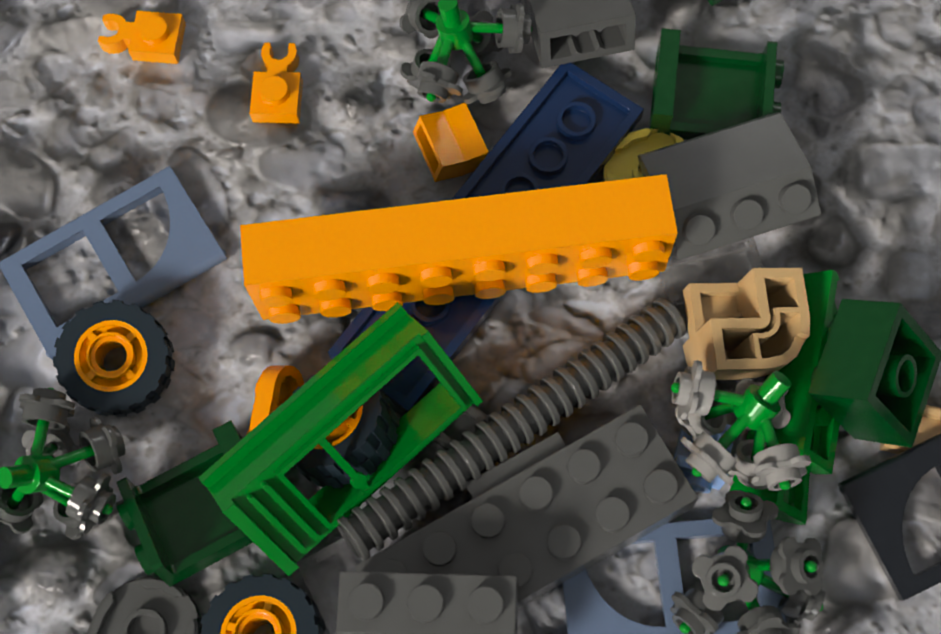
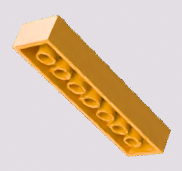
(459, 248)

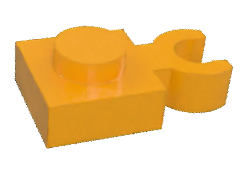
(149, 38)
(277, 92)

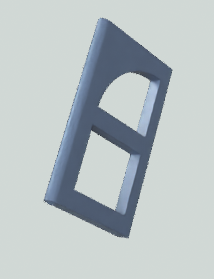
(187, 254)
(591, 614)

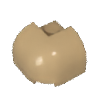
(748, 324)

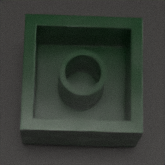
(876, 371)

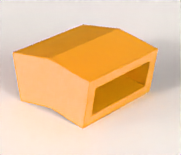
(450, 142)

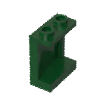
(711, 88)
(179, 518)

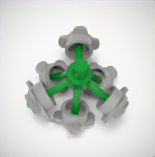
(758, 407)

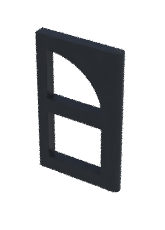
(878, 505)

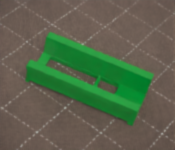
(251, 477)

